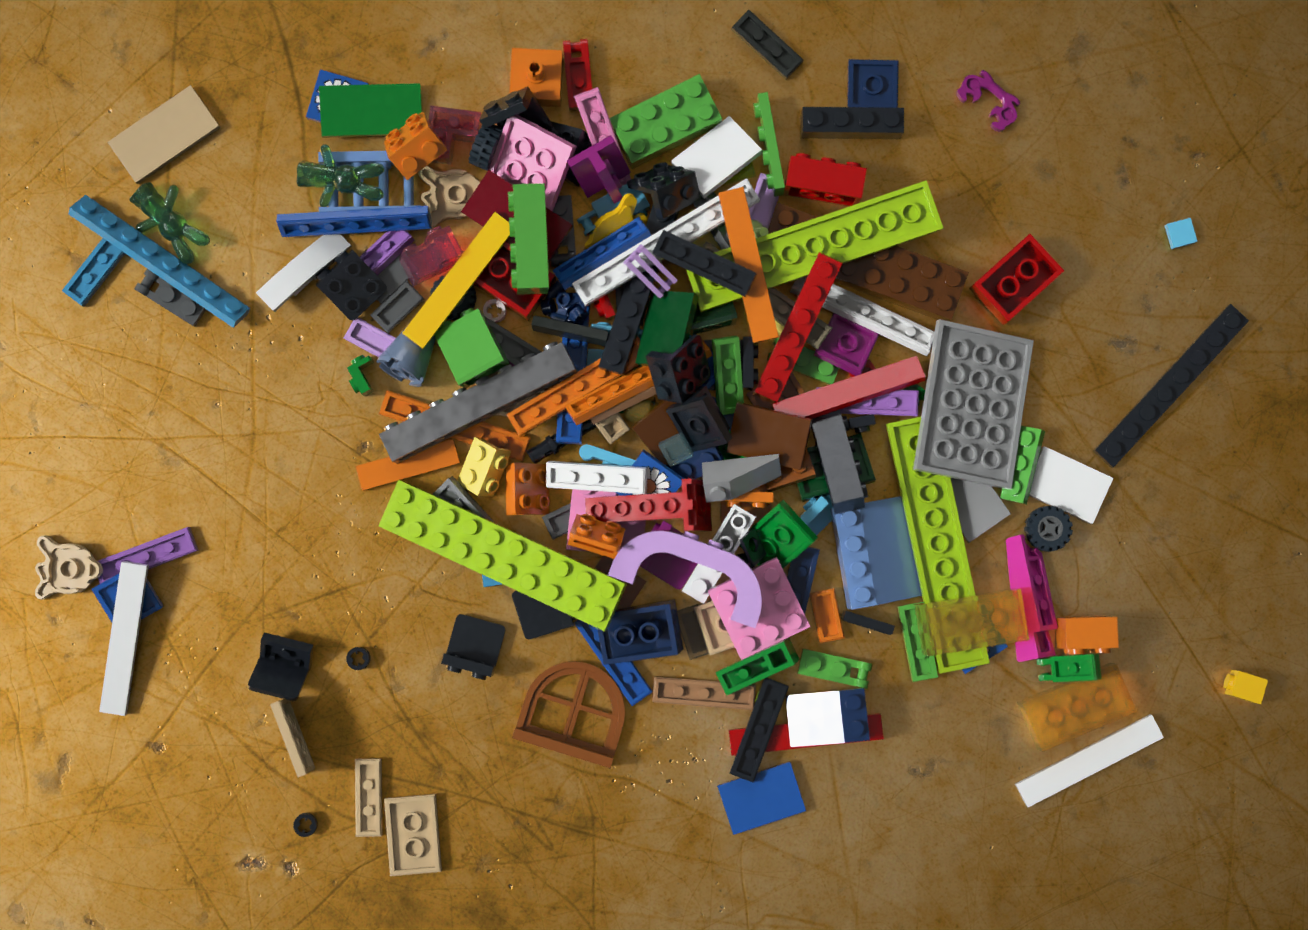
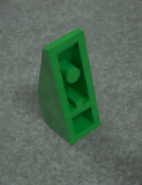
(757, 666)

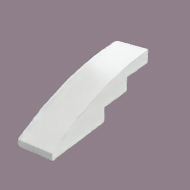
(302, 270)

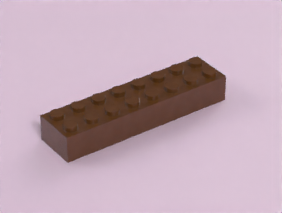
(893, 274)

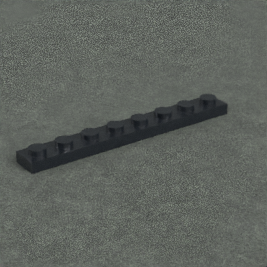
(631, 311)
(1170, 385)

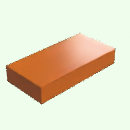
(826, 615)

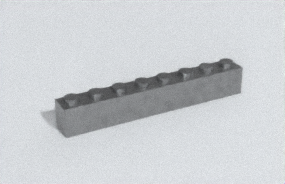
(478, 402)

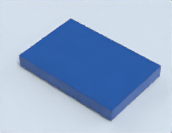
(767, 800)

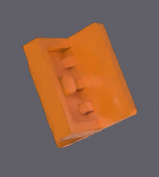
(526, 489)
(756, 502)

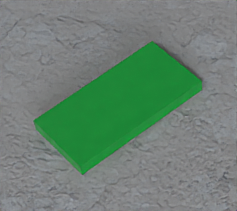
(367, 108)

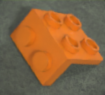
(413, 145)
(596, 535)

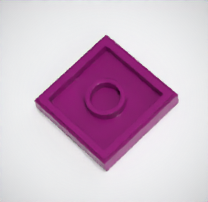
(847, 345)

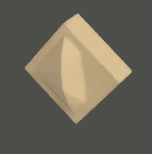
(612, 427)

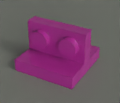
(600, 168)

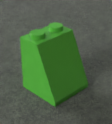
(470, 347)

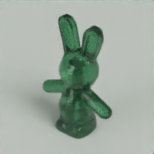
(344, 178)
(169, 222)

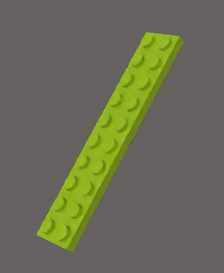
(840, 234)
(933, 534)
(503, 555)

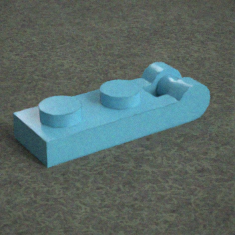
(588, 452)

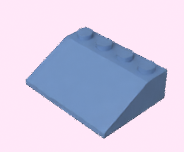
(875, 554)

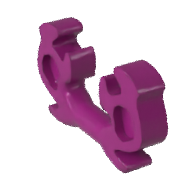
(1006, 114)

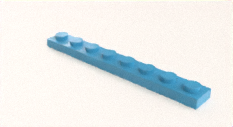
(159, 261)

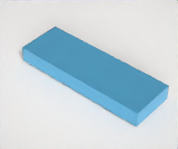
(93, 272)

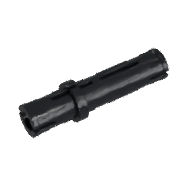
(550, 446)

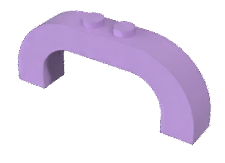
(710, 555)

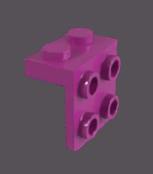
(667, 566)

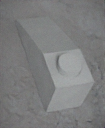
(738, 476)

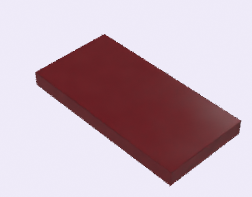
(492, 197)

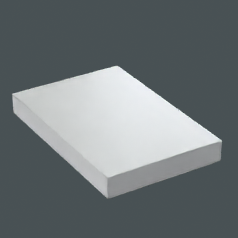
(718, 155)
(1069, 485)

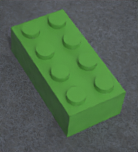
(665, 121)
(530, 236)

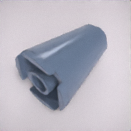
(406, 360)

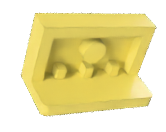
(483, 468)

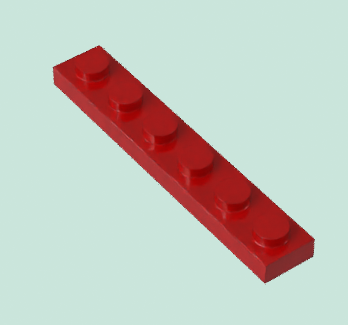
(798, 326)

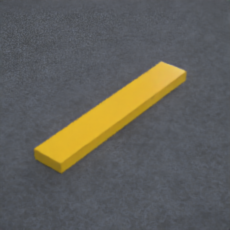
(458, 281)

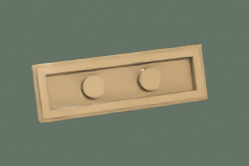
(368, 797)

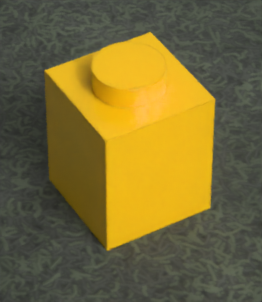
(1245, 686)

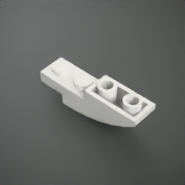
(730, 532)

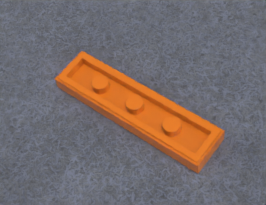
(385, 471)

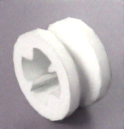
(500, 305)

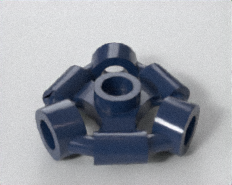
(565, 302)

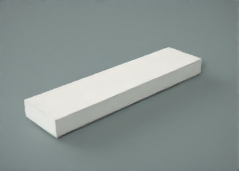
(596, 477)

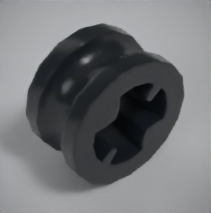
(350, 660)
(297, 823)

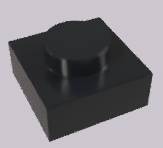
(862, 423)

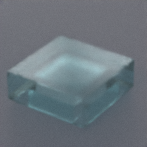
(675, 449)

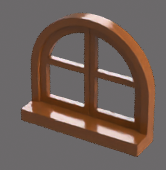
(564, 742)

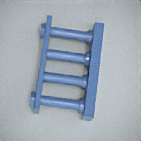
(360, 158)

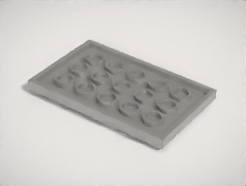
(973, 404)

